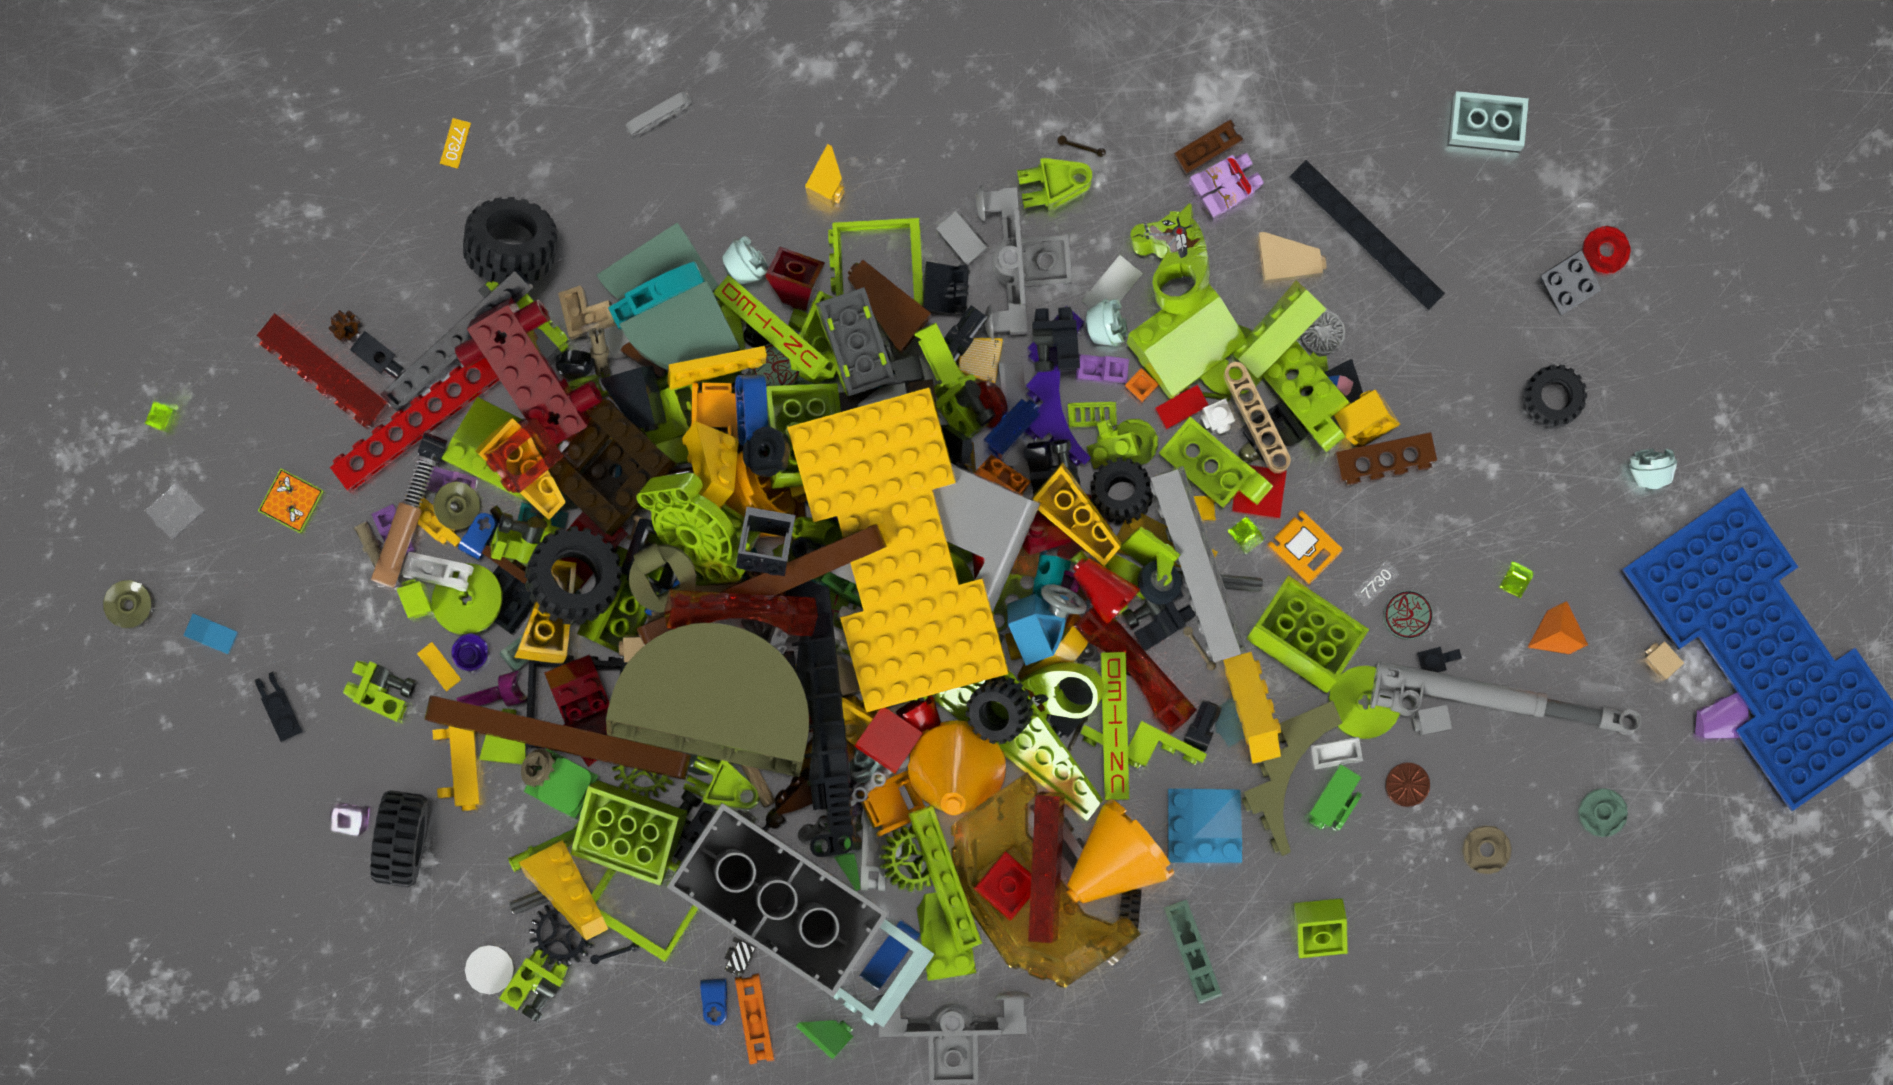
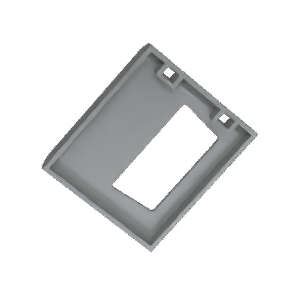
(983, 521)

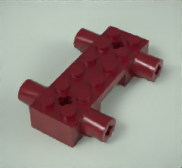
(525, 368)

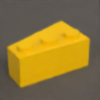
(713, 461)

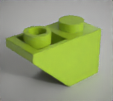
(415, 599)

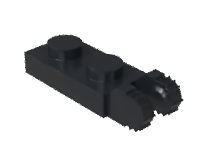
(279, 709)

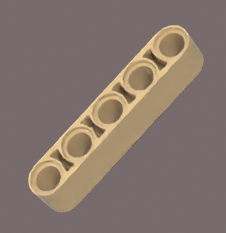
(1257, 405)

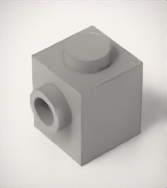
(1432, 720)

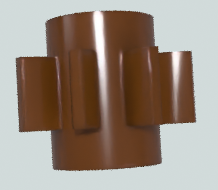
(344, 325)

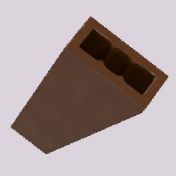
(892, 308)

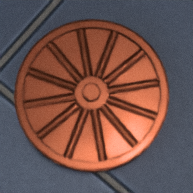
(1408, 784)

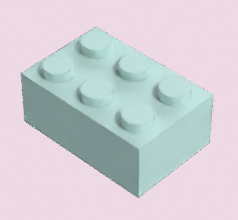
(1488, 121)

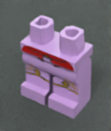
(1234, 184)

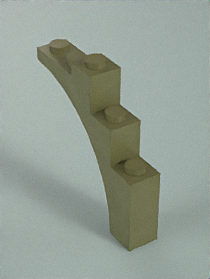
(1269, 797)

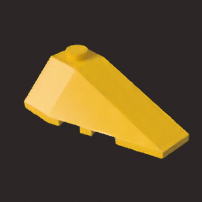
(543, 491)

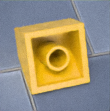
(826, 181)
(1366, 418)

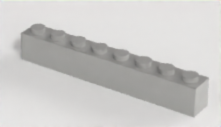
(1198, 564)

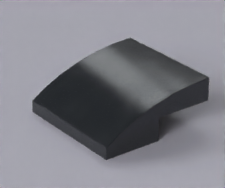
(515, 601)

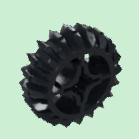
(543, 944)

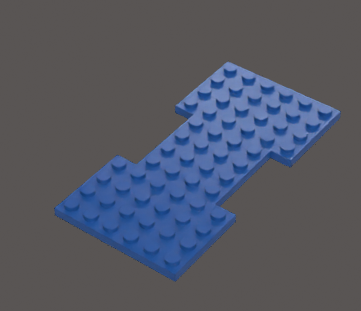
(1724, 586)

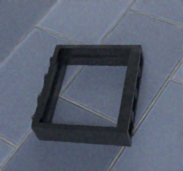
(612, 664)

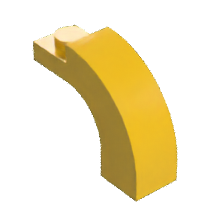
(1069, 648)

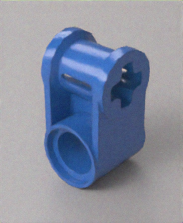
(475, 538)
(714, 996)

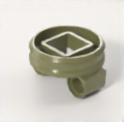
(651, 559)

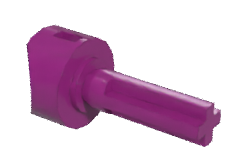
(507, 690)

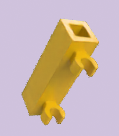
(465, 768)

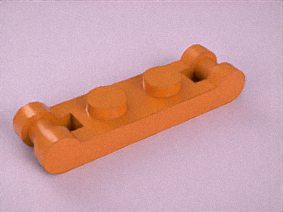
(754, 1018)

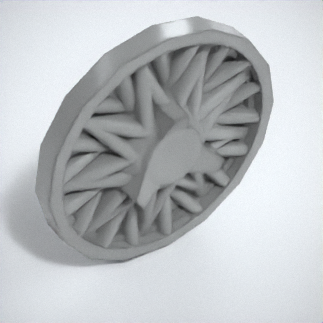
(1324, 334)

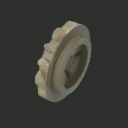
(535, 759)

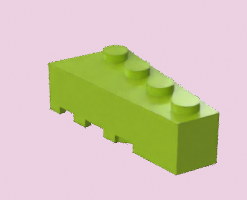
(1279, 329)

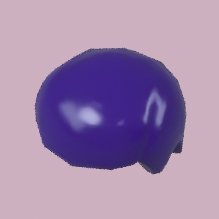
(469, 652)

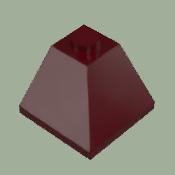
(794, 277)

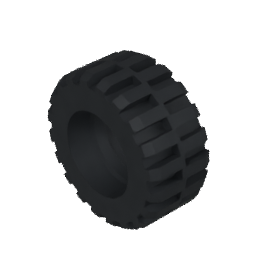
(514, 221)
(586, 548)
(399, 838)

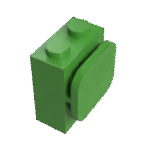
(566, 786)
(1335, 799)

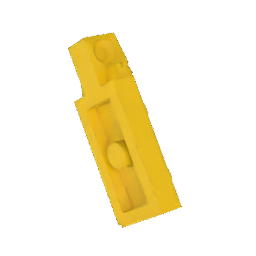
(431, 525)

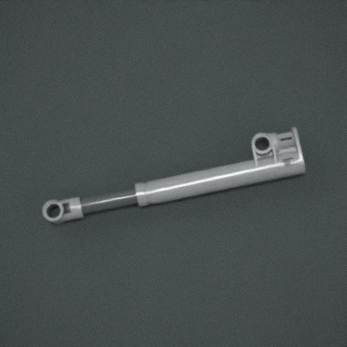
(1398, 682)

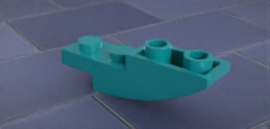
(656, 292)

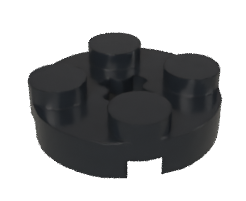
(779, 452)

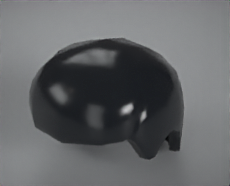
(574, 364)

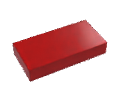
(1182, 406)

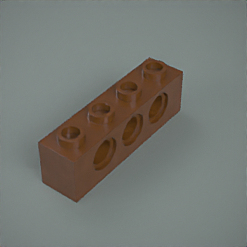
(1421, 444)

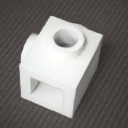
(1217, 417)

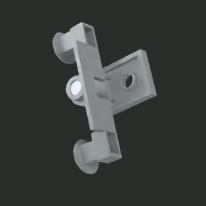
(1017, 261)
(957, 1030)

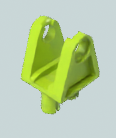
(1057, 182)
(725, 786)

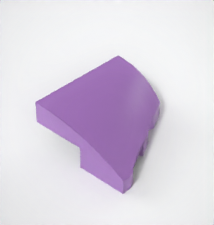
(1722, 717)

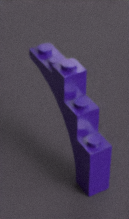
(1045, 388)

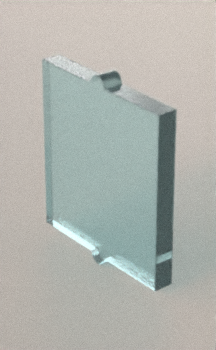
(1228, 724)

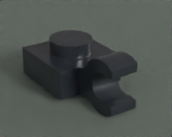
(1435, 660)

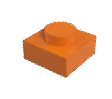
(1141, 385)

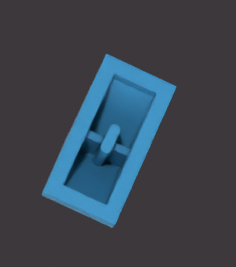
(210, 633)

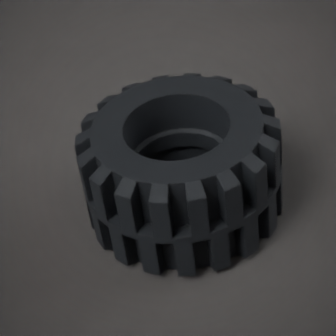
(1569, 381)
(1121, 472)
(987, 722)

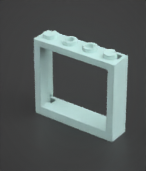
(900, 985)

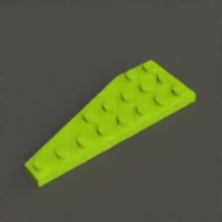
(1035, 751)

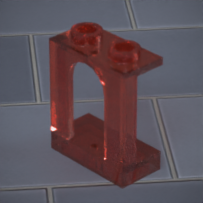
(498, 457)

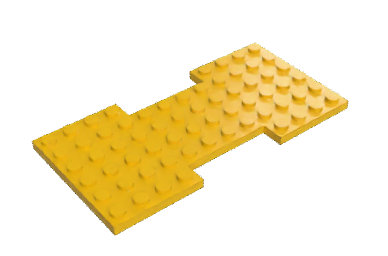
(917, 621)

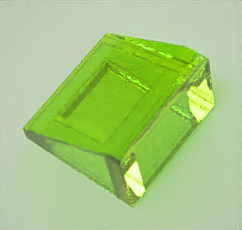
(160, 417)
(1246, 535)
(1516, 579)

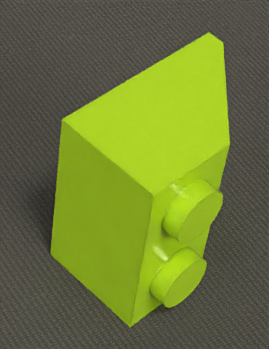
(1321, 928)

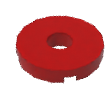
(1619, 244)

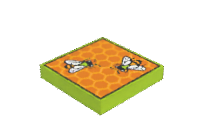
(291, 501)

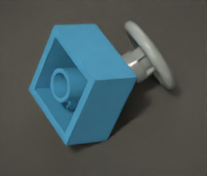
(1040, 624)

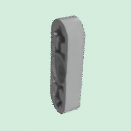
(658, 113)

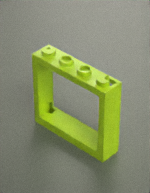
(835, 258)
(632, 934)

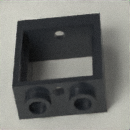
(778, 524)
(667, 576)

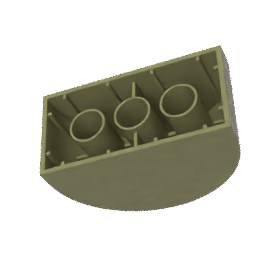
(715, 697)

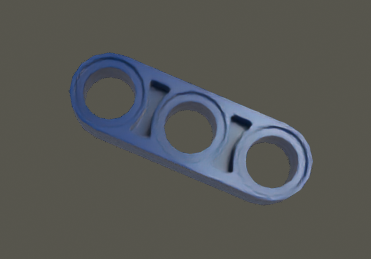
(750, 405)
(887, 958)

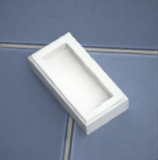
(1336, 753)

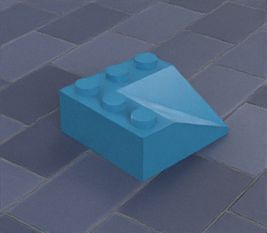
(1204, 826)

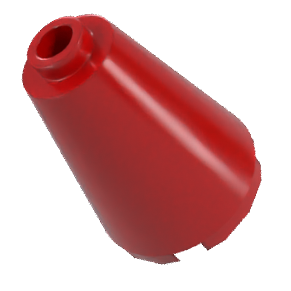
(1104, 588)
(920, 714)

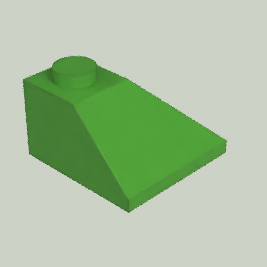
(827, 1034)

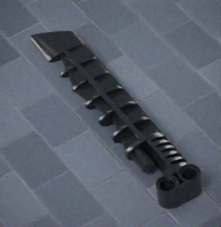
(829, 755)

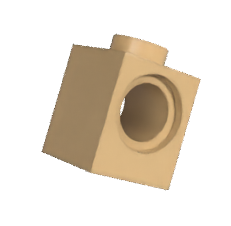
(1662, 660)

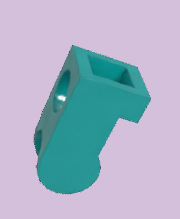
(1049, 571)

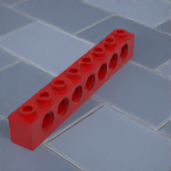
(412, 434)

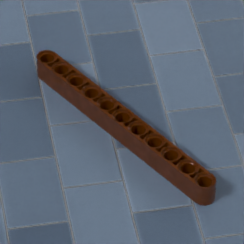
(797, 571)
(557, 737)

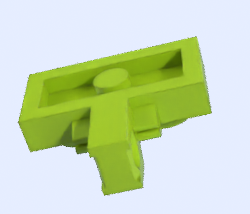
(1112, 445)

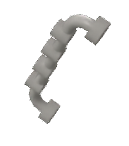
(809, 831)

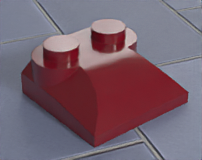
(1044, 535)

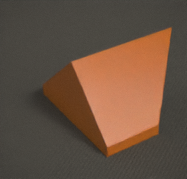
(1559, 631)

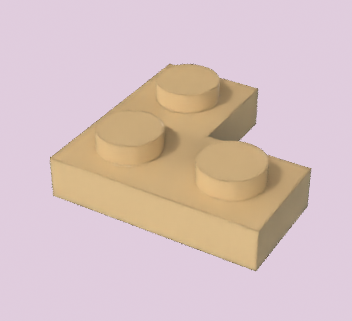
(579, 314)

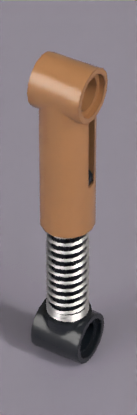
(408, 513)

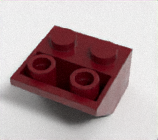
(577, 689)

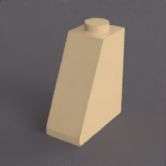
(1288, 259)

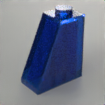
(1012, 428)

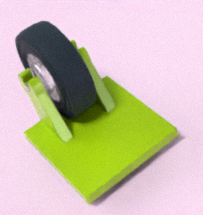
(1158, 578)

